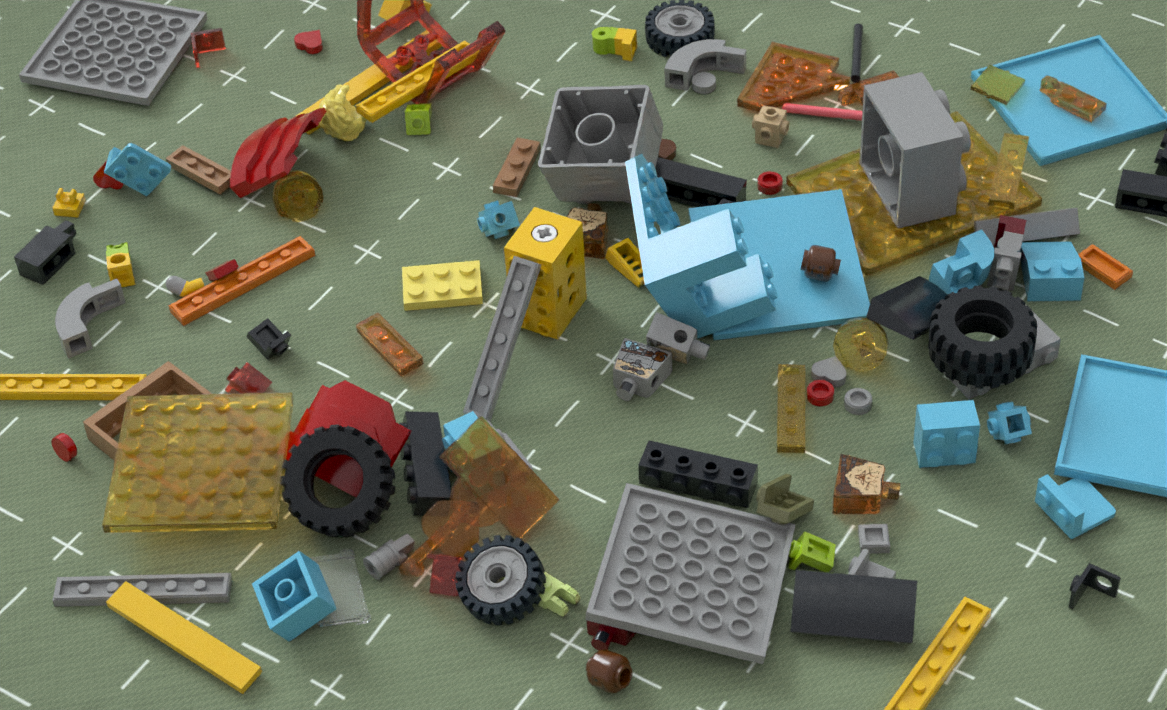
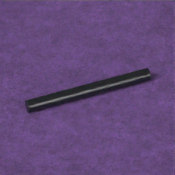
(857, 53)

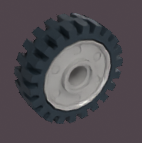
(677, 25)
(488, 564)

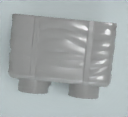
(593, 137)

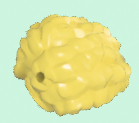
(341, 118)

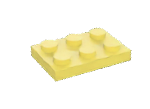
(442, 285)

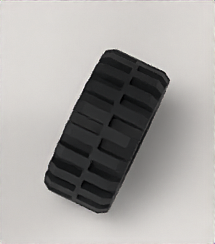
(982, 361)
(311, 455)

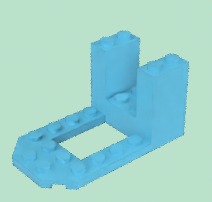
(698, 268)

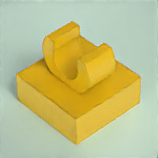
(68, 203)

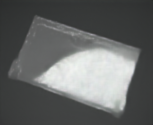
(345, 588)

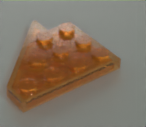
(790, 76)

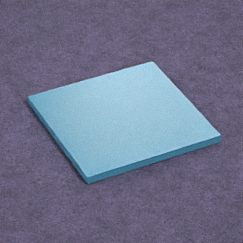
(1092, 69)
(780, 233)
(1116, 427)

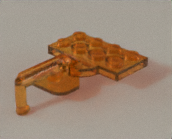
(499, 490)

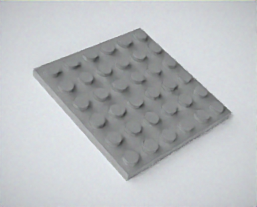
(114, 49)
(692, 573)

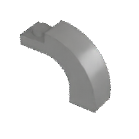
(702, 57)
(79, 309)

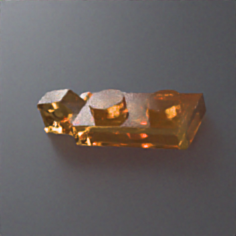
(855, 91)
(1072, 99)

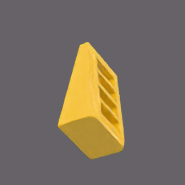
(614, 257)

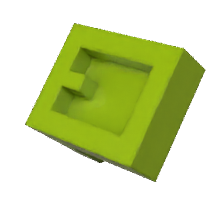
(418, 119)
(812, 551)

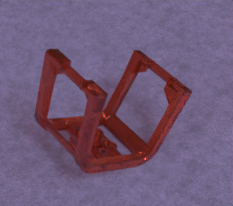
(368, 39)

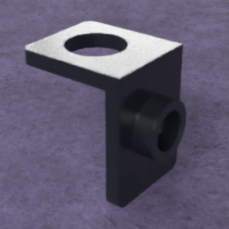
(1089, 578)

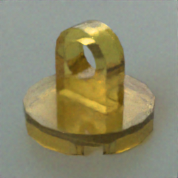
(860, 344)

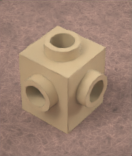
(774, 123)

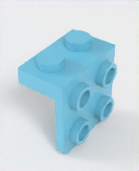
(136, 168)
(1073, 505)

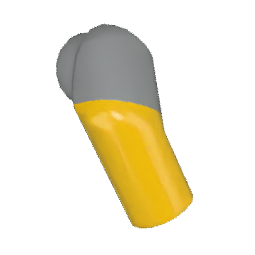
(182, 287)

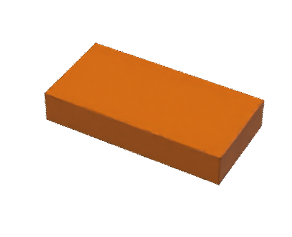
(1104, 267)

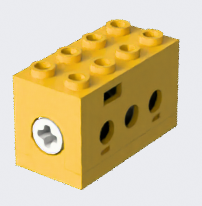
(561, 282)

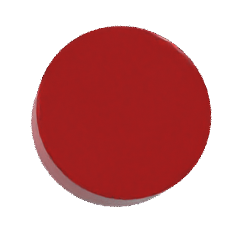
(769, 183)
(820, 393)
(64, 447)

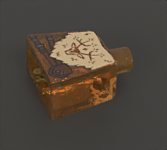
(594, 229)
(861, 487)

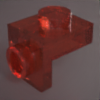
(247, 380)

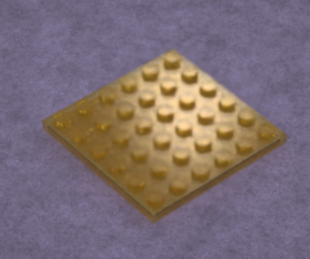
(199, 463)

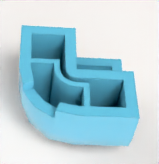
(967, 267)

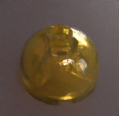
(297, 196)

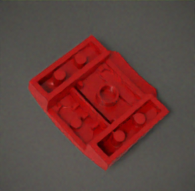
(269, 152)
(353, 407)

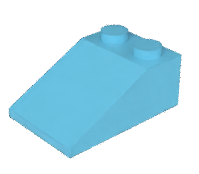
(1051, 271)

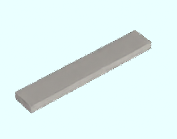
(502, 338)
(163, 588)

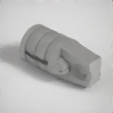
(388, 556)

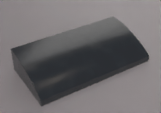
(907, 307)
(854, 606)

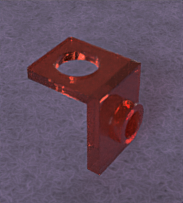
(206, 42)
(444, 573)

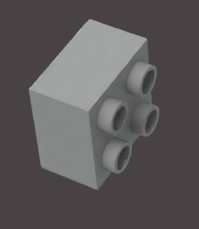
(912, 149)

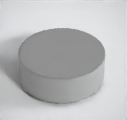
(703, 83)
(858, 401)

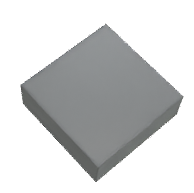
(874, 538)

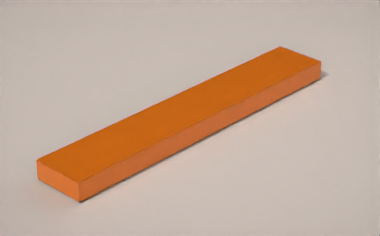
(241, 280)

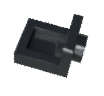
(269, 339)

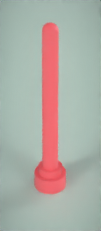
(823, 111)

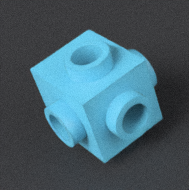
(505, 215)
(1014, 427)

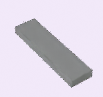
(1038, 225)

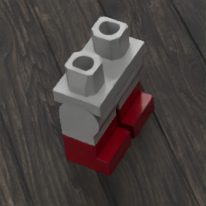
(1006, 253)

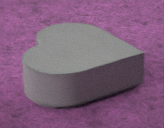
(829, 370)

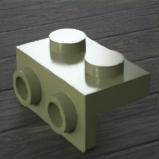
(780, 503)

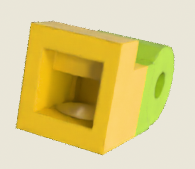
(615, 41)
(120, 264)

